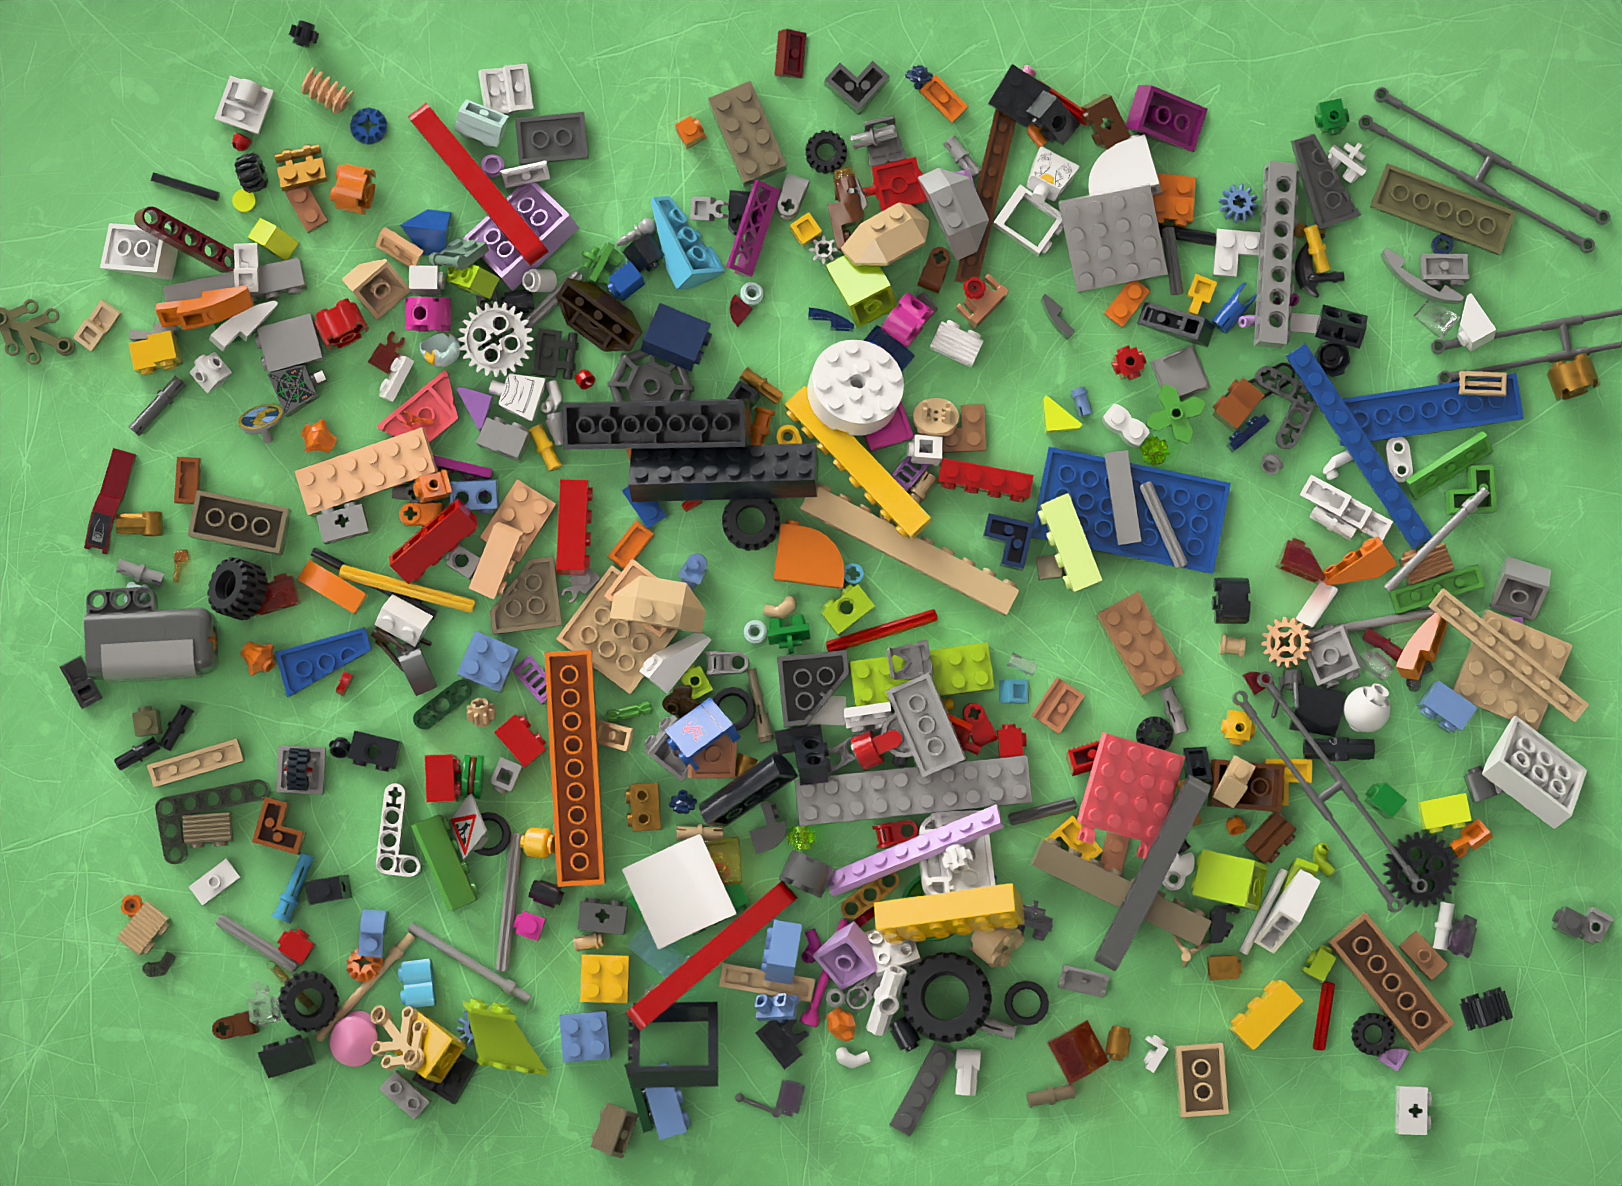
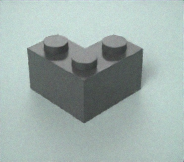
(857, 91)

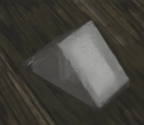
(1436, 318)

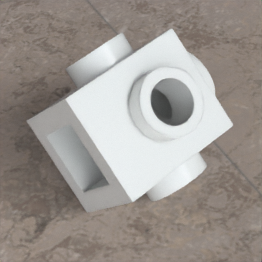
(210, 372)

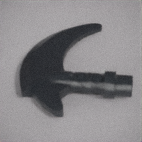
(1306, 276)

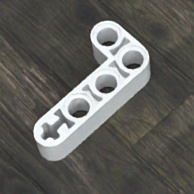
(397, 830)

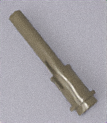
(762, 720)

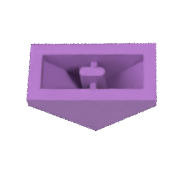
(477, 405)

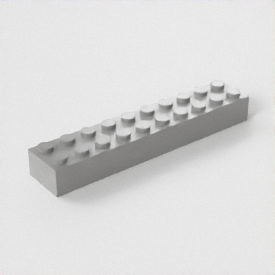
(908, 793)

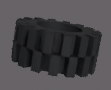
(826, 138)
(1387, 1034)

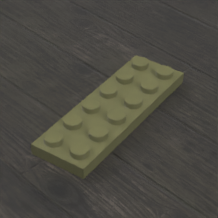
(1443, 209)

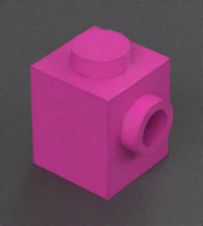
(529, 925)

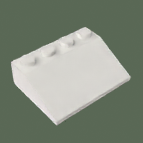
(1535, 773)

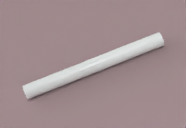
(1263, 912)

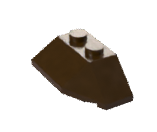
(598, 316)

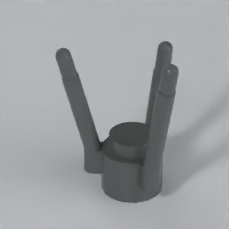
(1291, 680)

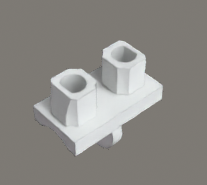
(1355, 168)

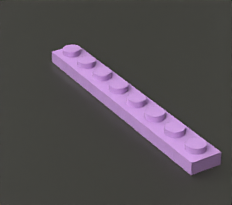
(915, 850)

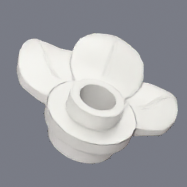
(1181, 867)

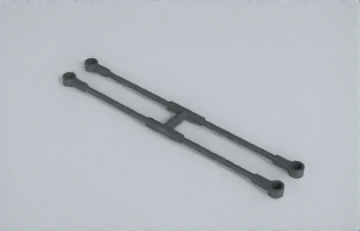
(1490, 158)
(1561, 324)
(1340, 784)

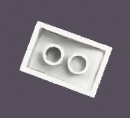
(138, 252)

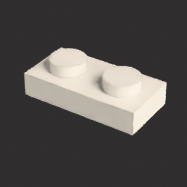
(391, 386)

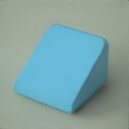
(1013, 691)

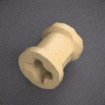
(1232, 645)

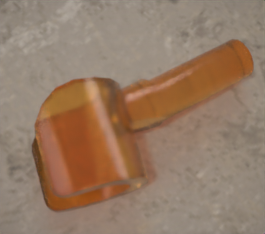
(1299, 232)
(414, 419)
(180, 556)

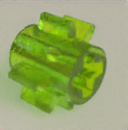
(1154, 450)
(801, 837)

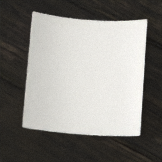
(679, 891)

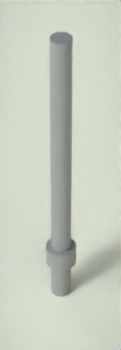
(1469, 507)
(1375, 622)
(508, 986)

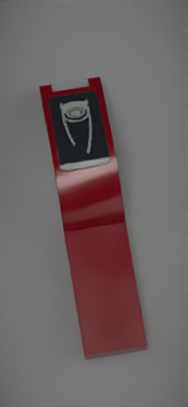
(109, 500)

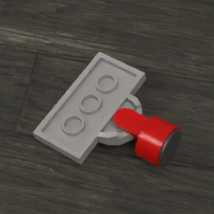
(915, 729)

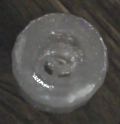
(1377, 664)

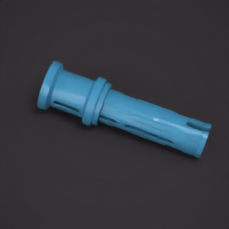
(304, 861)

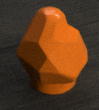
(841, 1024)

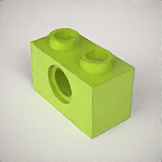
(473, 280)
(861, 606)

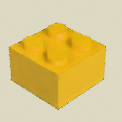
(605, 978)

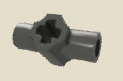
(403, 492)

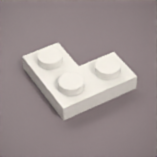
(1230, 245)

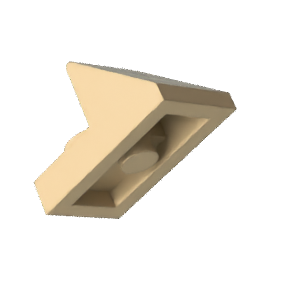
(614, 735)
(1234, 782)

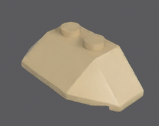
(887, 236)
(659, 604)

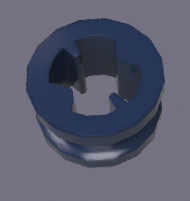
(1442, 237)

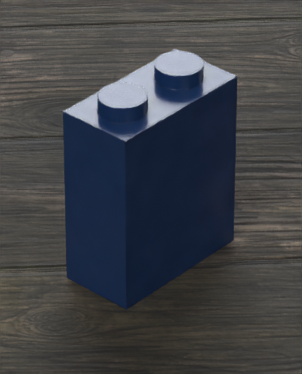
(676, 337)

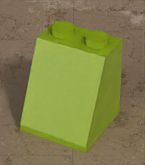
(862, 290)
(1229, 879)

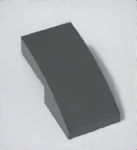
(1052, 311)

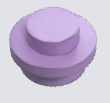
(492, 165)

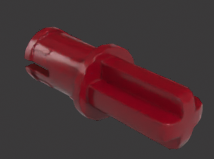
(1378, 641)

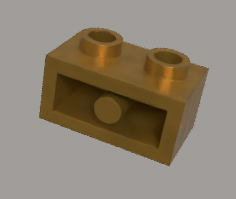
(644, 807)

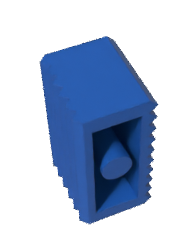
(625, 281)

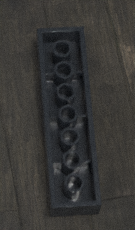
(656, 424)
(724, 472)

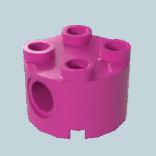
(427, 314)
(907, 319)

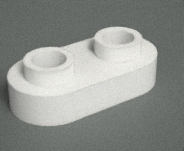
(1397, 459)

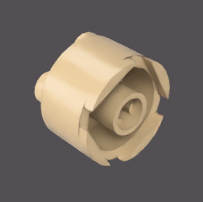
(996, 945)

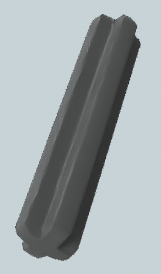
(1172, 261)
(1042, 811)

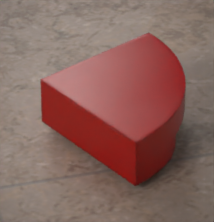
(345, 681)

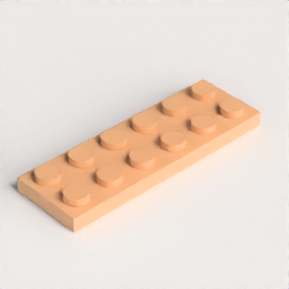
(366, 471)

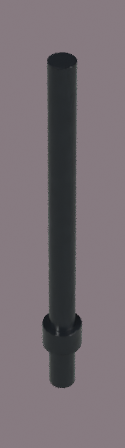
(336, 563)

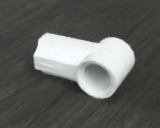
(967, 1066)

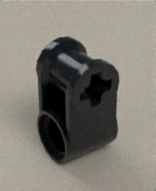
(736, 207)

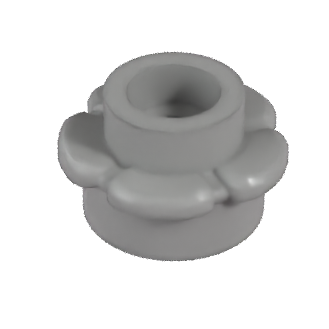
(1271, 463)

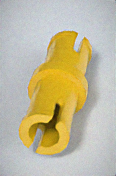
(1317, 248)
(545, 447)

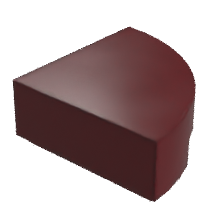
(739, 310)
(1251, 680)
(865, 917)

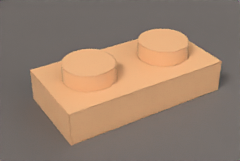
(399, 247)

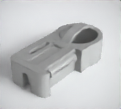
(867, 986)

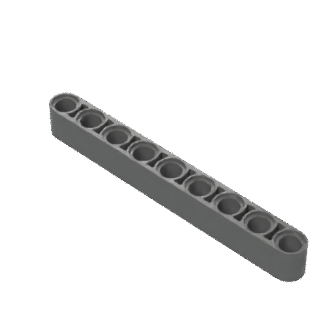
(1152, 873)

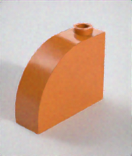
(807, 557)

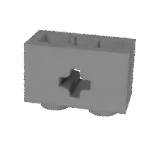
(333, 532)
(405, 1094)

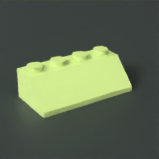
(1070, 543)

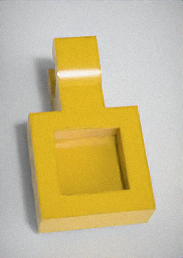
(1201, 292)

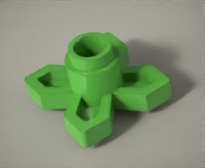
(1180, 425)

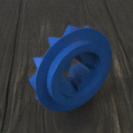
(376, 133)

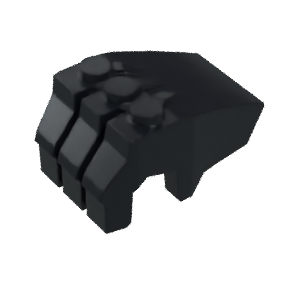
(1219, 927)

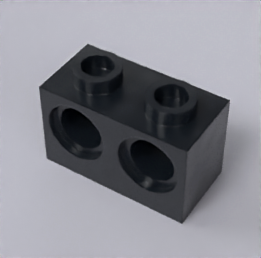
(1341, 326)
(811, 759)

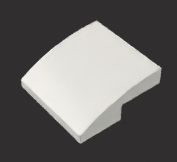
(506, 89)

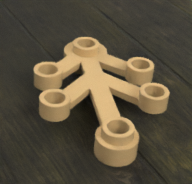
(412, 1055)

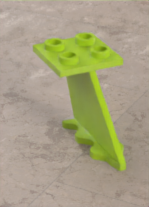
(500, 1039)

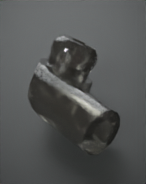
(1414, 685)
(159, 968)

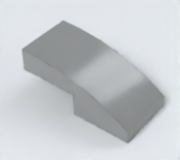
(137, 335)

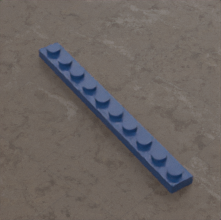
(1358, 446)

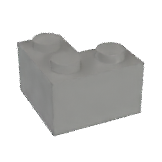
(504, 439)

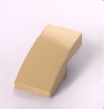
(97, 325)

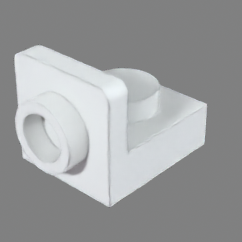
(1154, 1057)

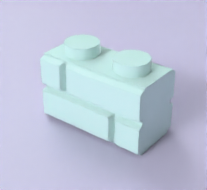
(481, 123)

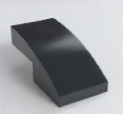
(81, 685)

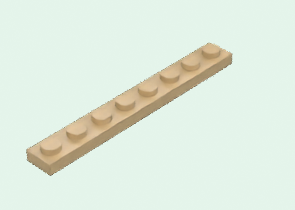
(1508, 655)

